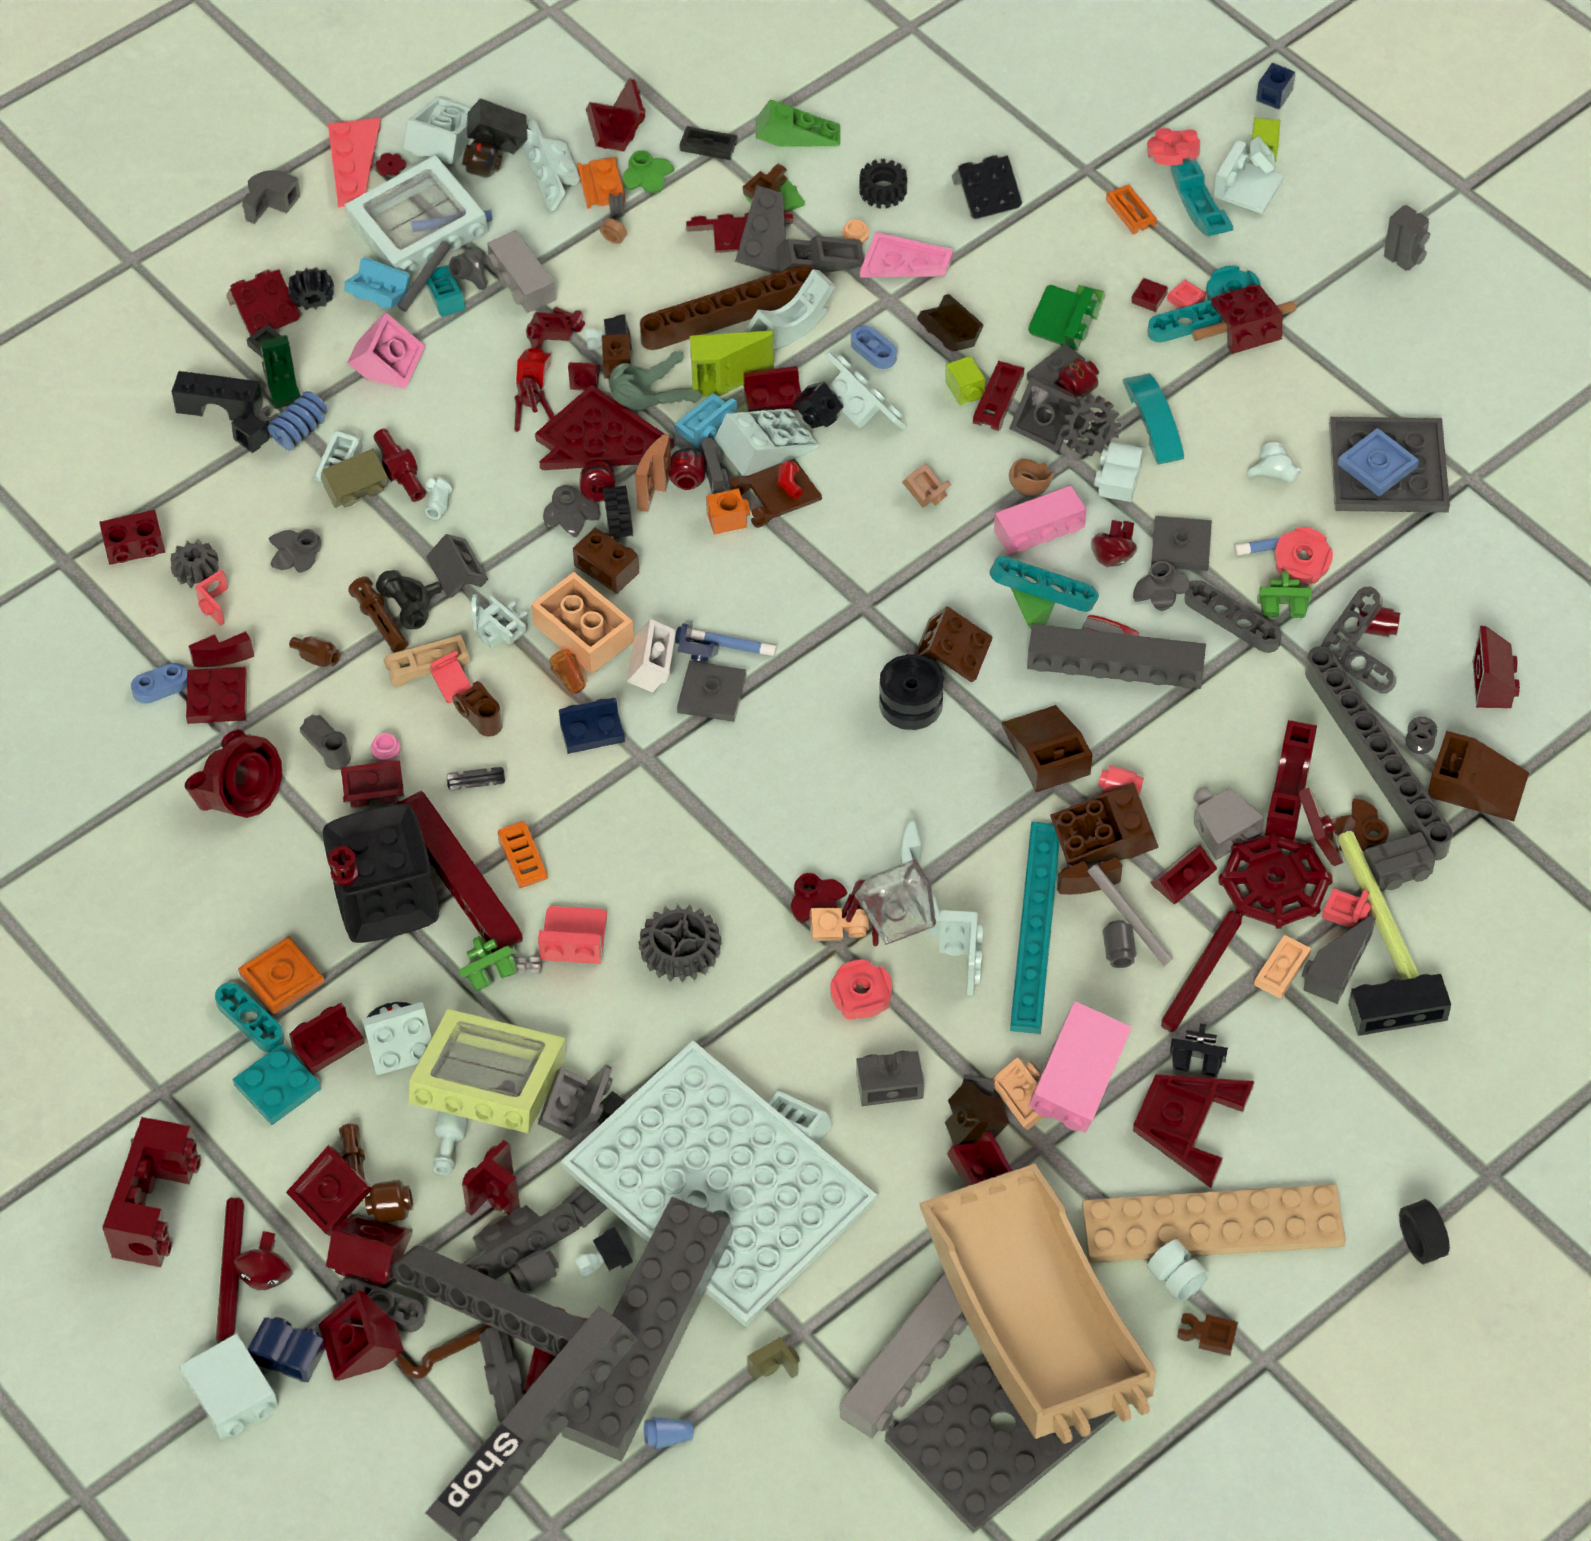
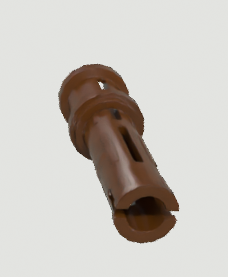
(373, 606)

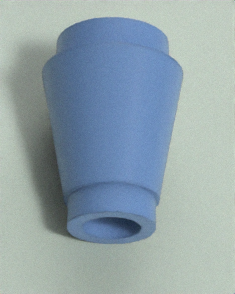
(666, 1432)

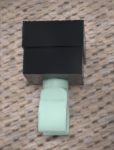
(614, 325)
(610, 1251)

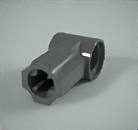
(326, 741)

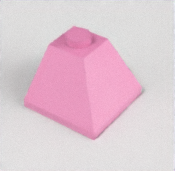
(387, 353)

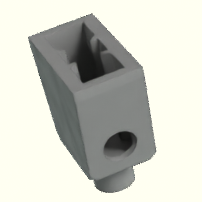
(1225, 820)

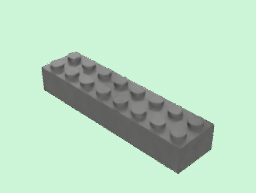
(657, 1311)

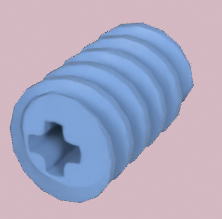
(297, 420)

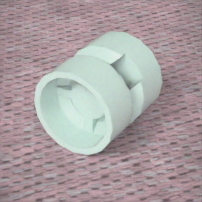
(1181, 1274)

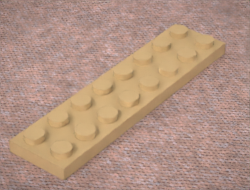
(1214, 1222)

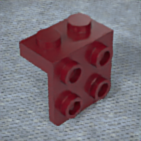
(616, 124)
(263, 301)
(1249, 317)
(372, 782)

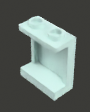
(229, 1386)

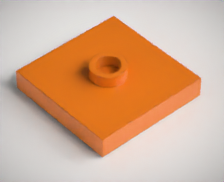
(281, 975)

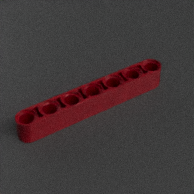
(463, 876)

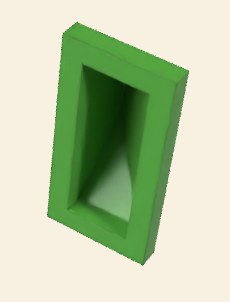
(1034, 609)

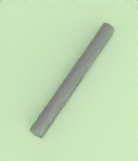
(1130, 915)

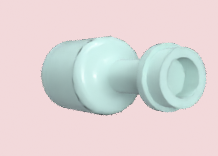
(450, 1130)

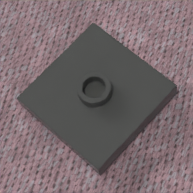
(1182, 542)
(711, 691)

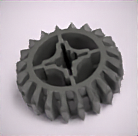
(667, 933)

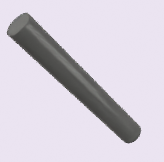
(424, 276)

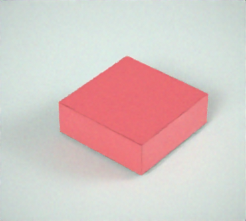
(1185, 295)

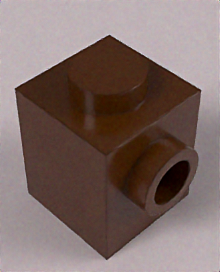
(615, 352)

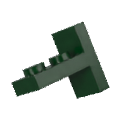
(279, 371)

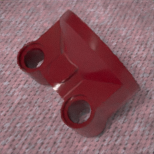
(238, 777)

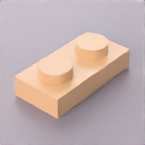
(1282, 966)

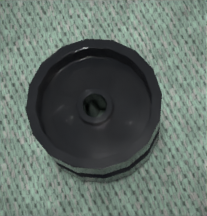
(911, 692)

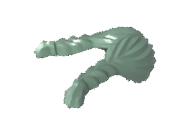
(632, 384)

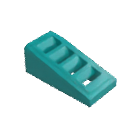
(445, 292)

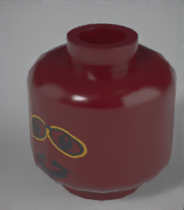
(1079, 378)

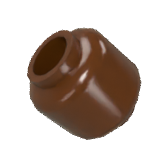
(389, 1201)

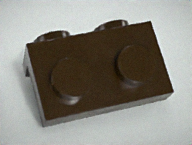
(951, 324)

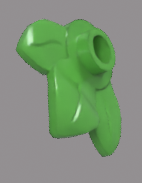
(646, 172)

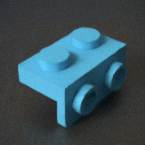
(378, 283)
(704, 419)

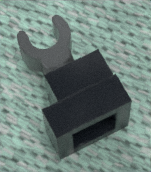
(253, 430)

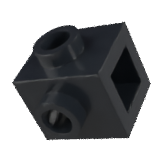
(818, 405)

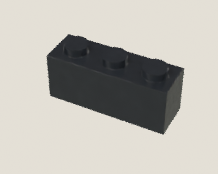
(1399, 1004)

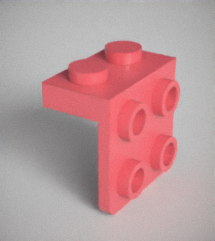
(573, 935)

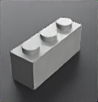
(520, 272)

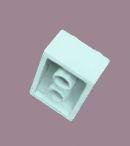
(438, 130)

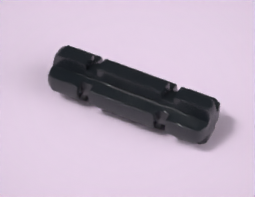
(475, 778)

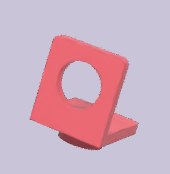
(205, 598)
(449, 676)

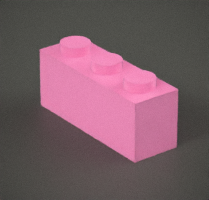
(1040, 520)

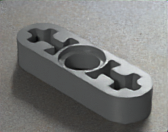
(404, 1303)

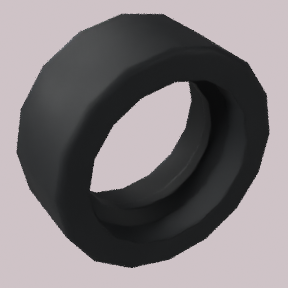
(1424, 1231)

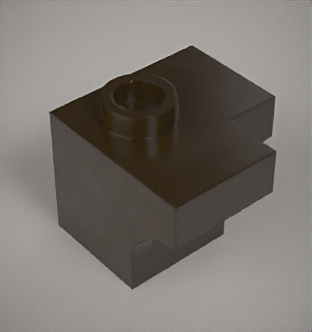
(974, 1115)

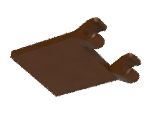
(775, 499)

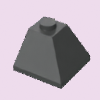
(1041, 411)

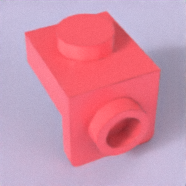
(1347, 908)

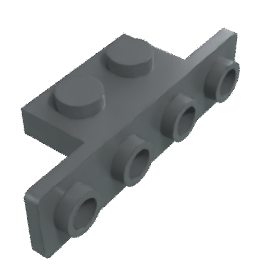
(519, 1236)

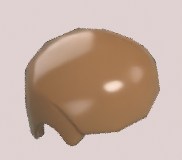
(1030, 477)

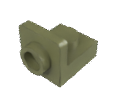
(770, 1357)

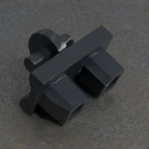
(1212, 1054)

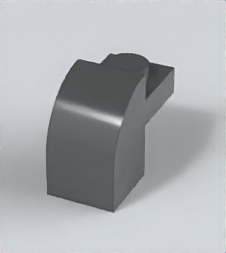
(271, 190)

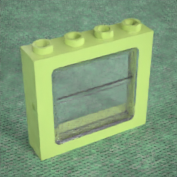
(487, 1071)

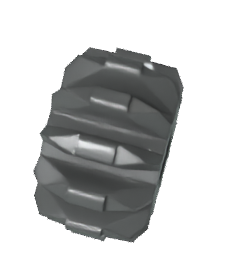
(194, 563)

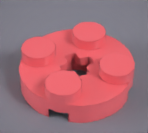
(1173, 146)
(1317, 549)
(858, 1005)

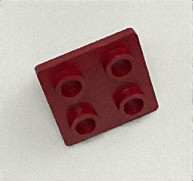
(492, 1182)

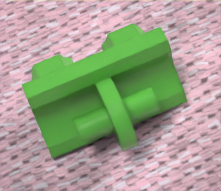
(1284, 592)
(477, 972)

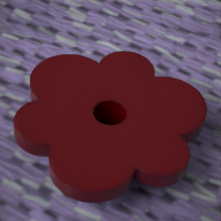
(390, 164)

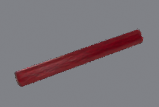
(1201, 971)
(229, 1278)

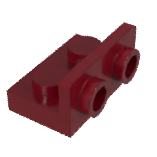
(771, 389)

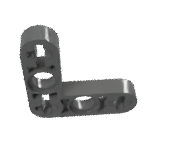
(1350, 651)

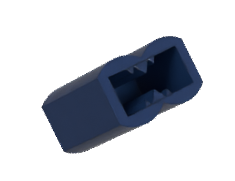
(287, 1349)

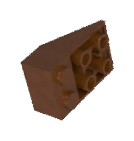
(1049, 747)
(1477, 777)
(1105, 828)

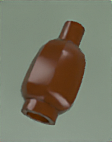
(316, 651)

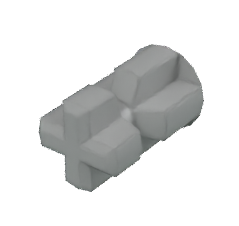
(522, 965)

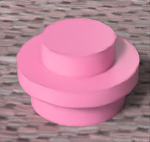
(385, 747)

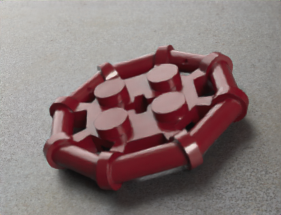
(1270, 893)

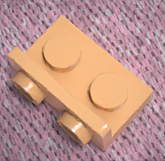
(1016, 1088)

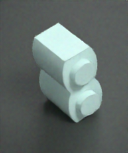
(1120, 471)

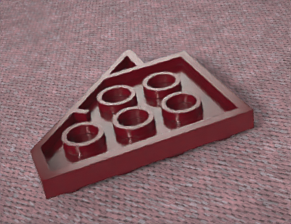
(595, 430)

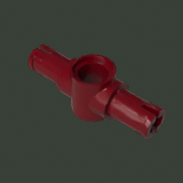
(399, 465)

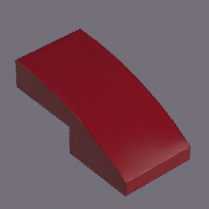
(212, 653)

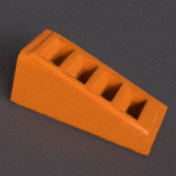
(515, 837)

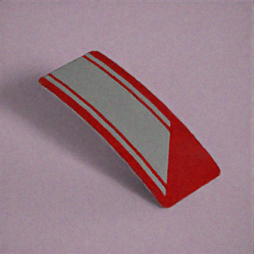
(1101, 624)

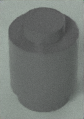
(1119, 944)
(534, 1270)

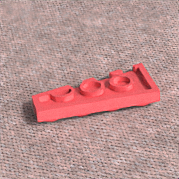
(352, 156)

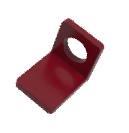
(583, 375)

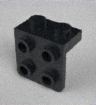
(988, 186)

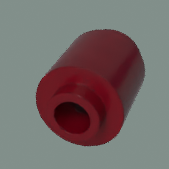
(1384, 623)

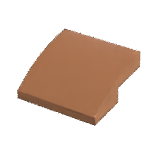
(653, 472)

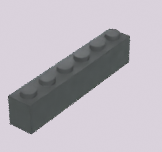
(1116, 656)

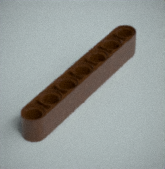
(721, 308)

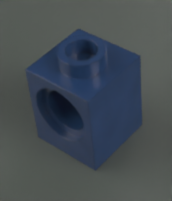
(1275, 86)

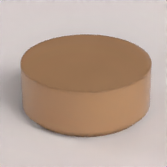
(613, 231)

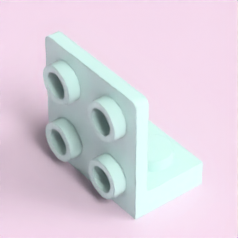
(1244, 182)
(962, 935)

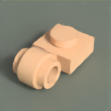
(828, 924)

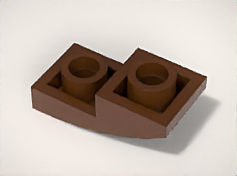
(1076, 879)

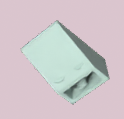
(763, 439)

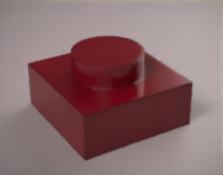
(1149, 295)

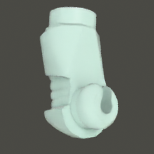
(438, 500)

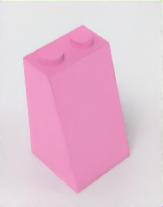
(1079, 1067)

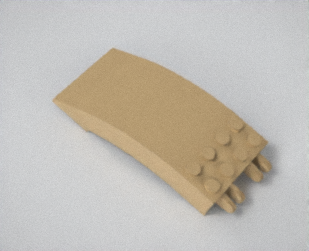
(1037, 1304)

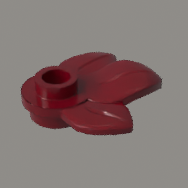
(823, 895)

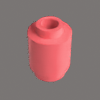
(1119, 777)

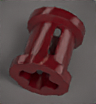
(347, 866)

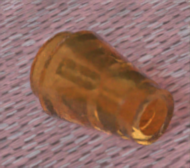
(567, 670)

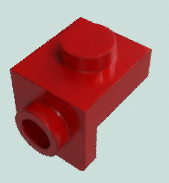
(533, 364)

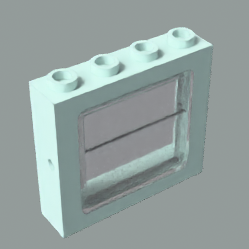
(414, 214)

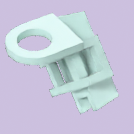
(497, 627)

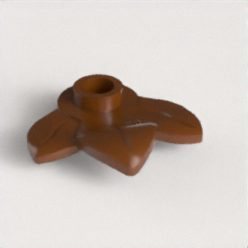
(1361, 823)

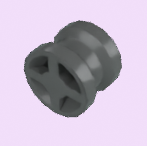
(1426, 732)

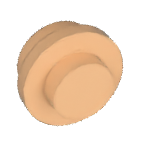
(855, 230)

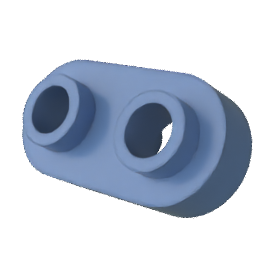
(877, 350)
(160, 683)

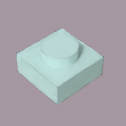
(1261, 155)

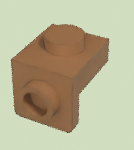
(926, 486)

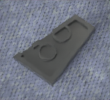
(763, 231)

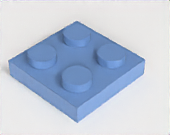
(1378, 462)

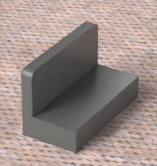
(455, 564)

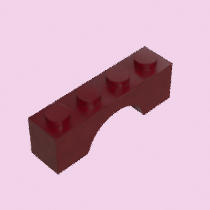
(1291, 778)

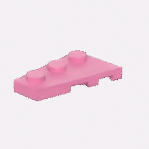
(904, 258)

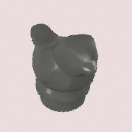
(469, 267)

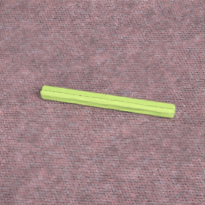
(1379, 907)

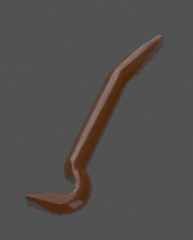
(440, 1353)

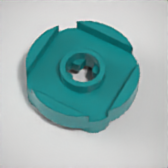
(1229, 277)

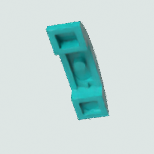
(1197, 199)
(1156, 416)

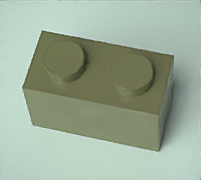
(354, 479)

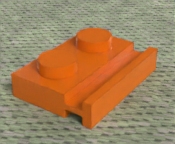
(599, 180)

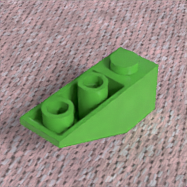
(793, 127)

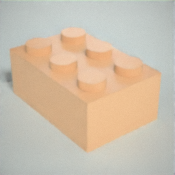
(583, 622)

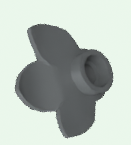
(569, 513)
(294, 549)
(1161, 586)

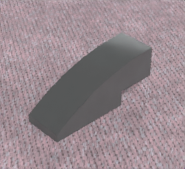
(821, 254)

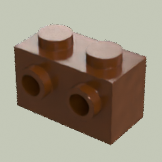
(606, 560)

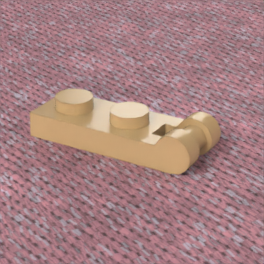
(421, 658)

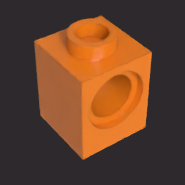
(727, 511)

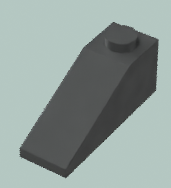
(1336, 962)

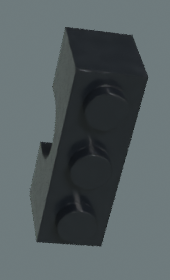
(196, 390)

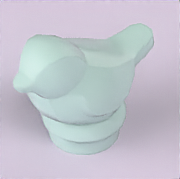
(1275, 464)

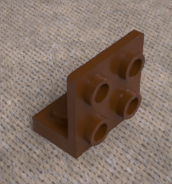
(955, 643)

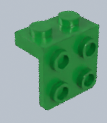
(1064, 316)

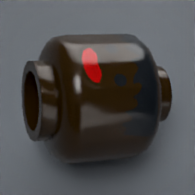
(481, 159)

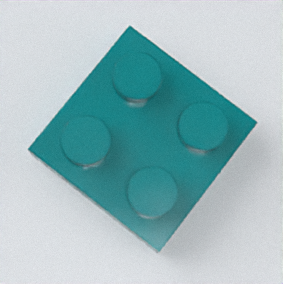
(276, 1084)

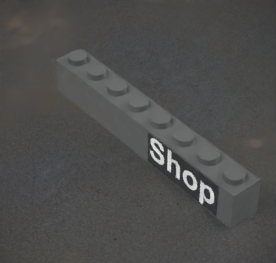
(531, 1426)

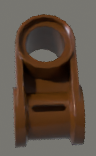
(479, 709)

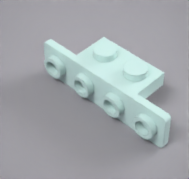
(550, 164)
(858, 400)

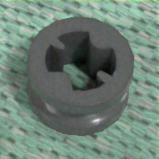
(616, 205)

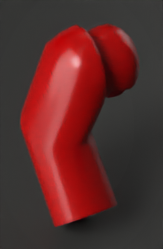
(786, 479)

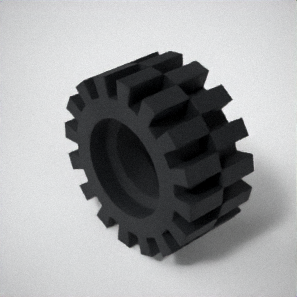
(883, 194)
(618, 511)

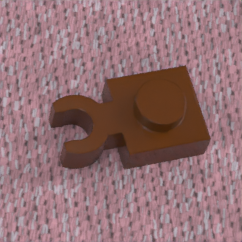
(1214, 1334)

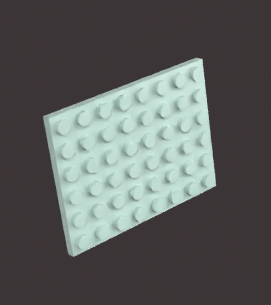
(728, 1151)

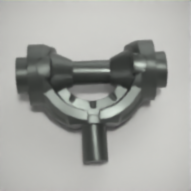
(412, 614)

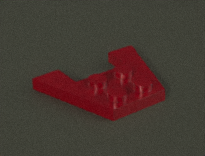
(1177, 1112)

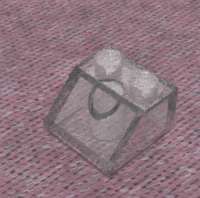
(898, 901)

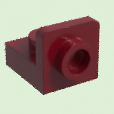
(549, 327)

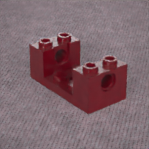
(131, 1227)

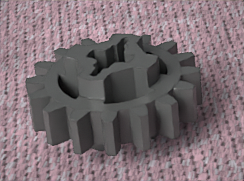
(1101, 428)

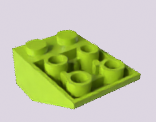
(723, 358)

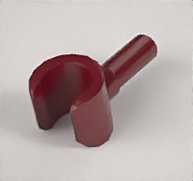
(574, 320)

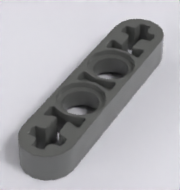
(1230, 618)

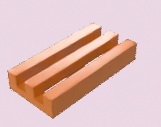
(1126, 210)

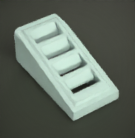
(338, 440)
(816, 1123)

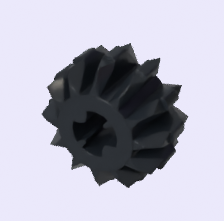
(311, 288)

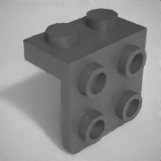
(574, 1101)

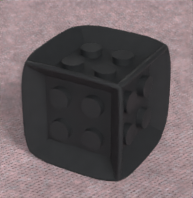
(394, 876)

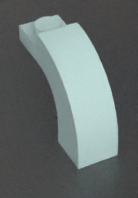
(798, 315)

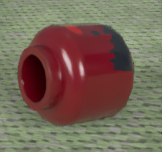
(687, 468)
(594, 478)

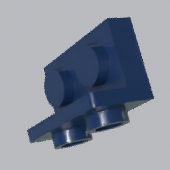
(591, 725)

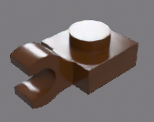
(772, 180)

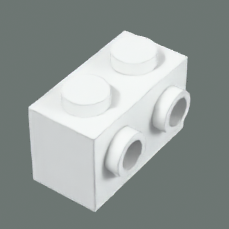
(651, 656)

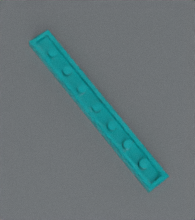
(1035, 929)

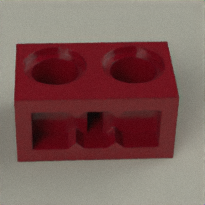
(132, 537)

